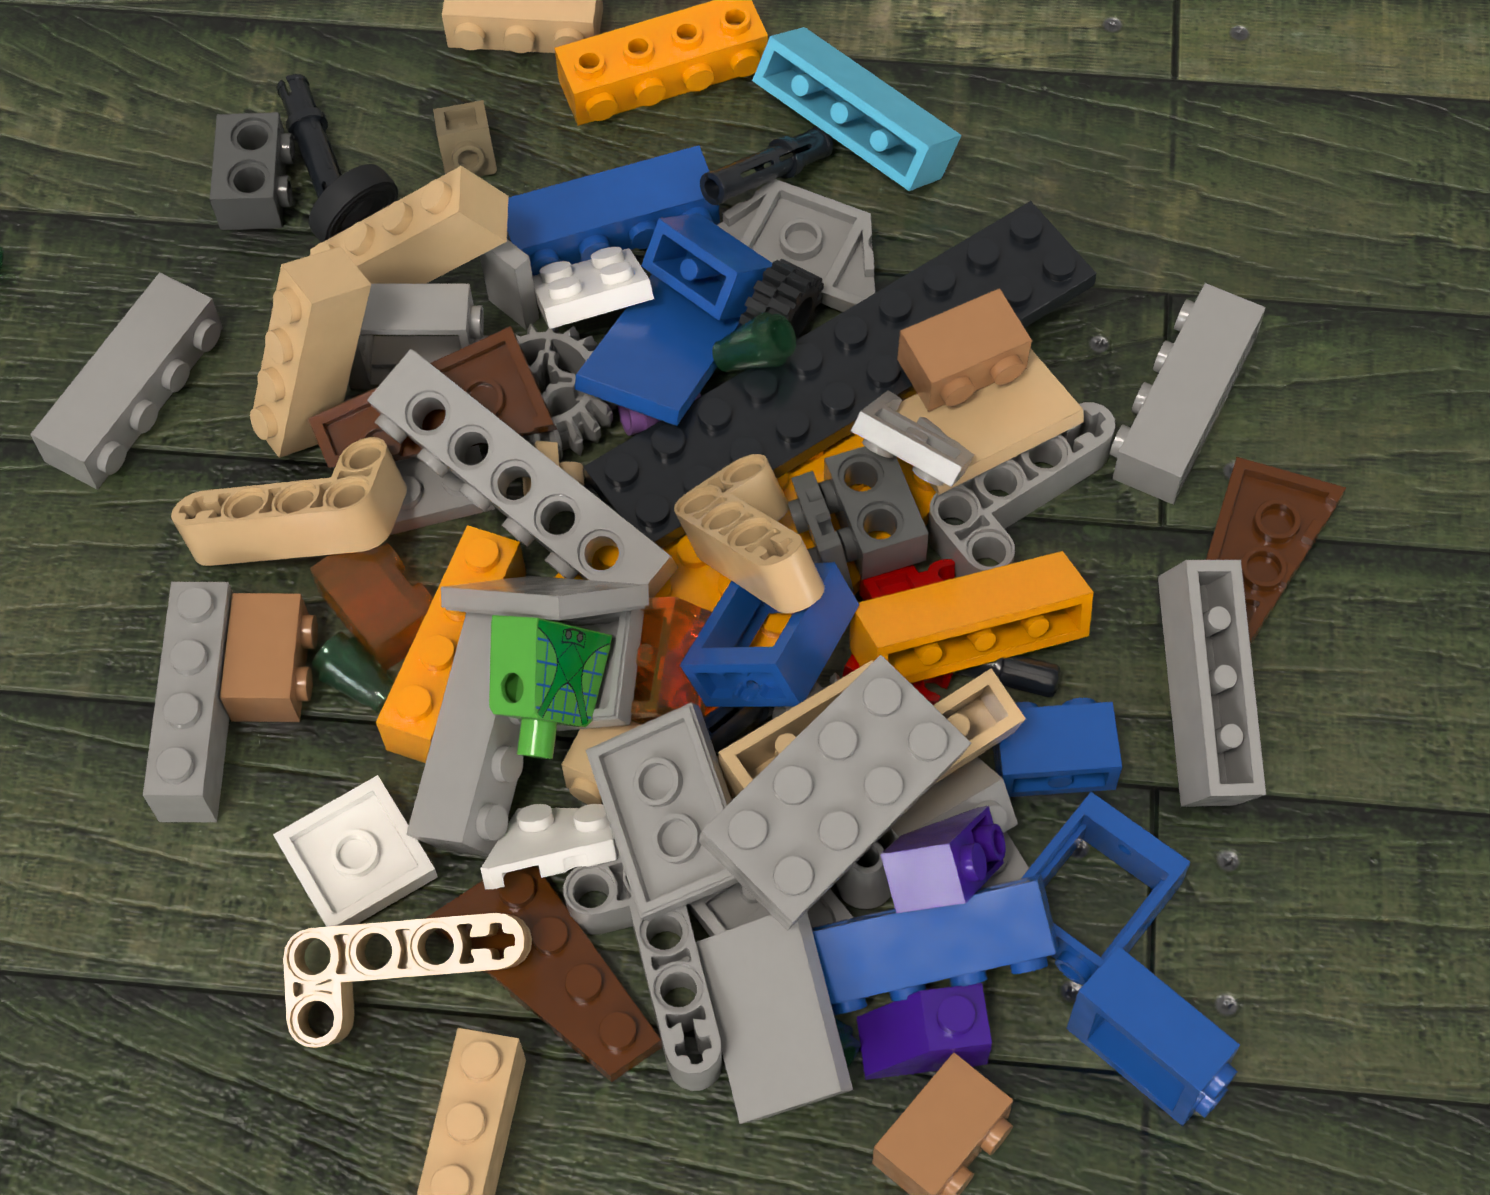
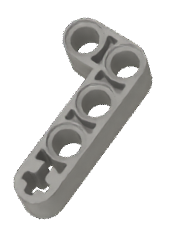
(986, 516)
(662, 968)

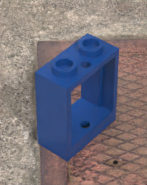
(725, 666)
(1129, 848)
(1153, 1037)

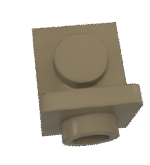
(465, 138)

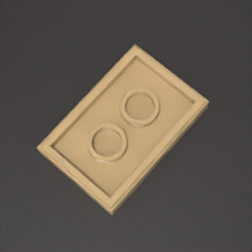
(1003, 418)

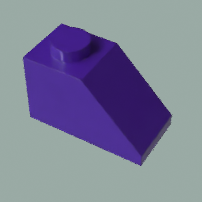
(925, 1032)

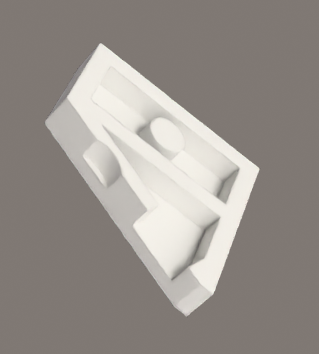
(552, 840)

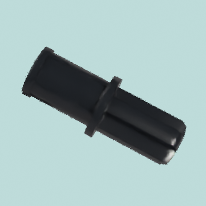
(1021, 674)

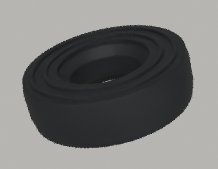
(351, 200)

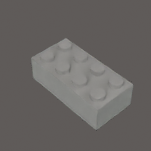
(833, 792)

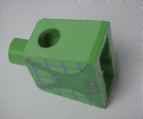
(544, 677)

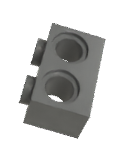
(251, 170)
(882, 508)

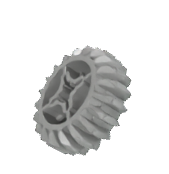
(573, 412)

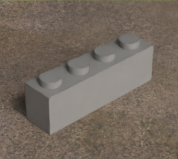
(128, 381)
(1187, 393)
(1211, 683)
(188, 714)
(471, 756)

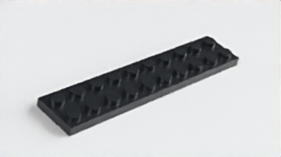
(833, 373)

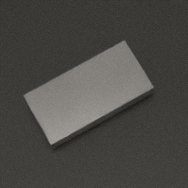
(510, 283)

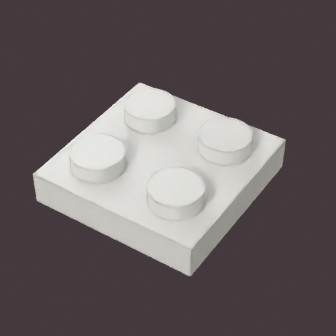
(590, 287)
(355, 855)

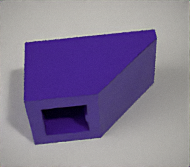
(944, 861)

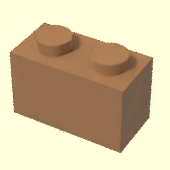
(964, 350)
(267, 657)
(944, 1131)

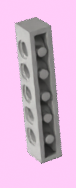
(419, 388)

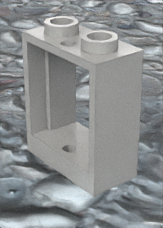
(413, 311)

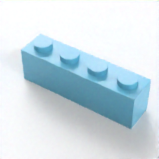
(856, 108)

